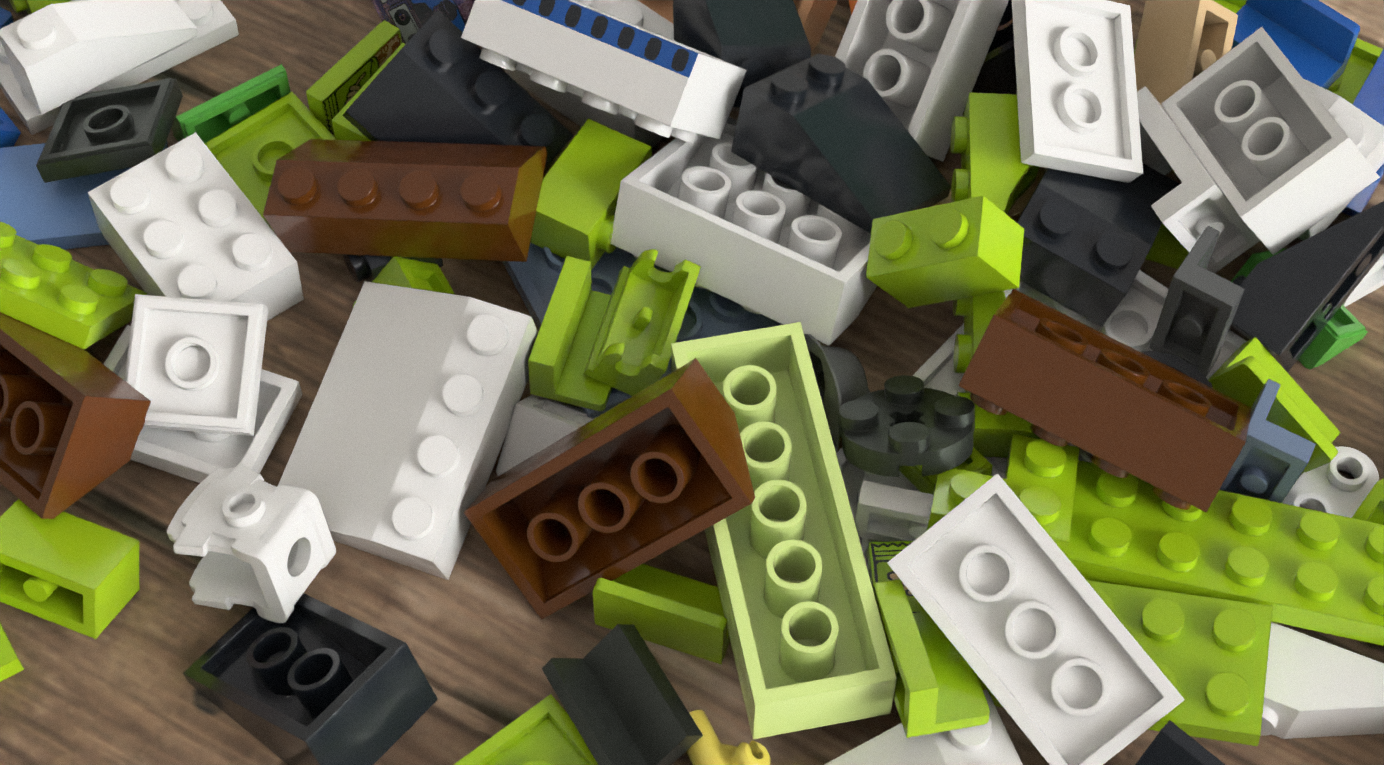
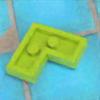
(1037, 474)

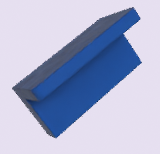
(1306, 32)

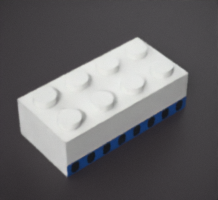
(608, 64)

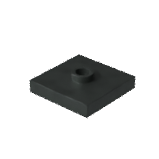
(110, 130)

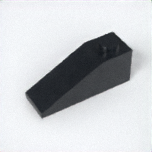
(1303, 287)

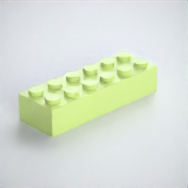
(792, 559)

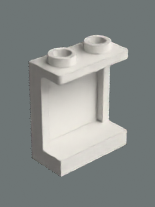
(1198, 198)

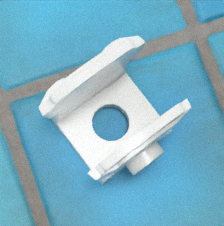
(254, 540)

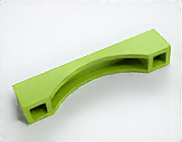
(993, 168)

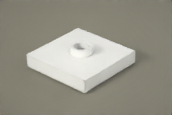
(197, 362)

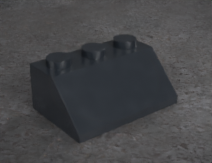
(449, 95)

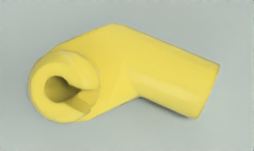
(711, 751)

